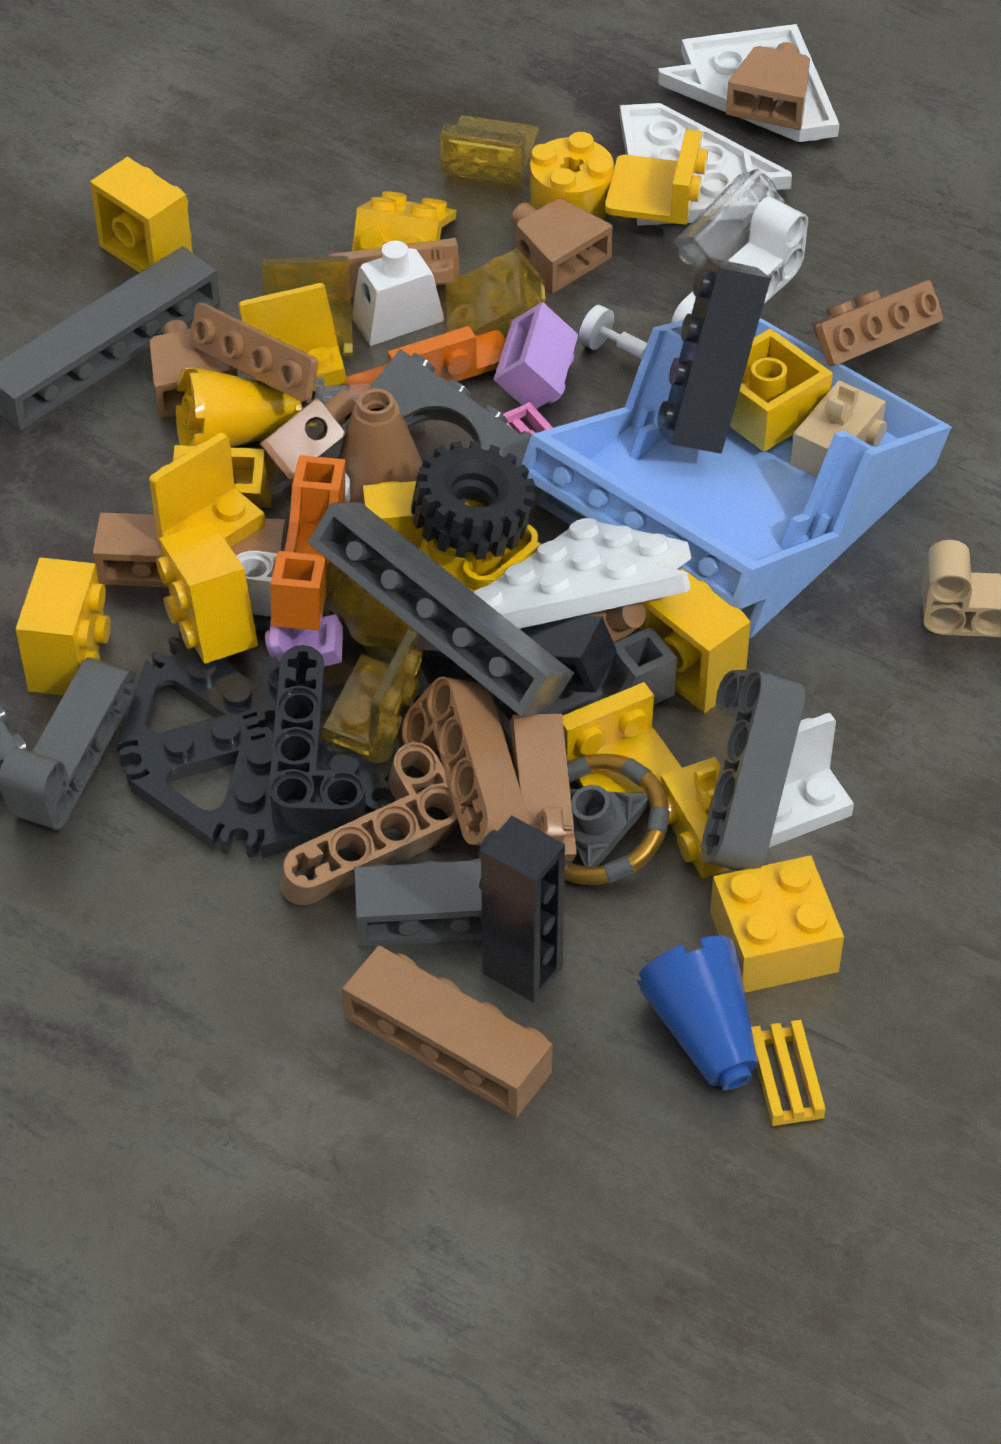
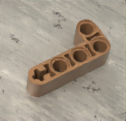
(464, 727)
(365, 833)

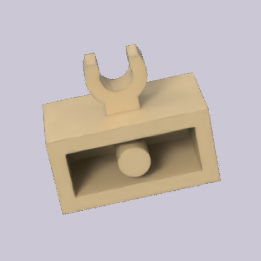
(839, 410)

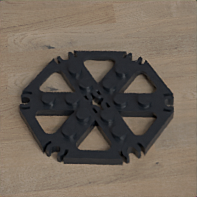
(232, 737)

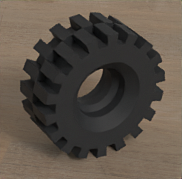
(478, 477)

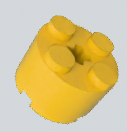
(572, 171)

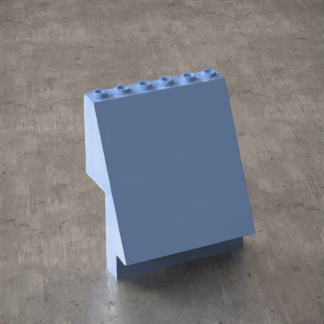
(747, 514)

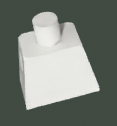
(395, 295)

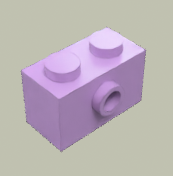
(536, 357)

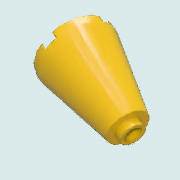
(231, 405)

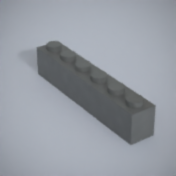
(102, 336)
(440, 608)

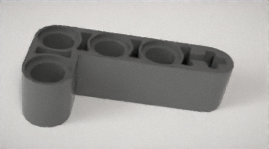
(753, 766)
(51, 778)

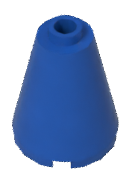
(705, 1008)

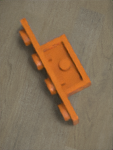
(452, 354)

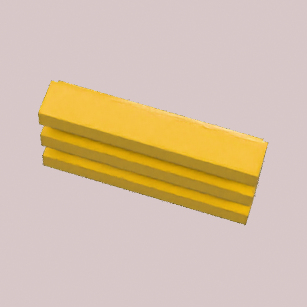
(779, 1037)

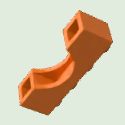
(300, 571)

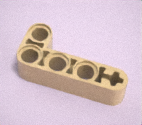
(956, 598)

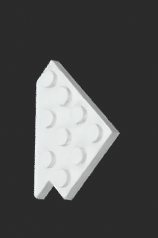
(714, 60)
(659, 133)
(587, 572)

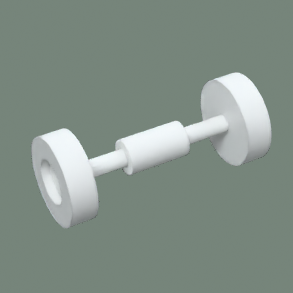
(598, 327)

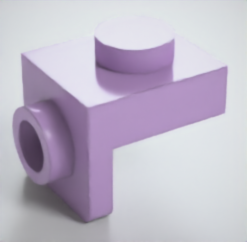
(326, 641)

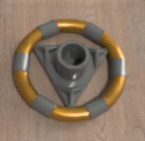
(606, 816)

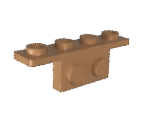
(875, 321)
(253, 352)

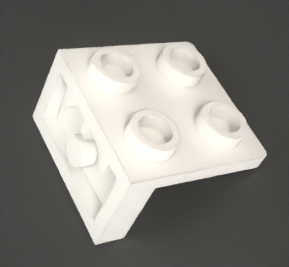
(811, 790)

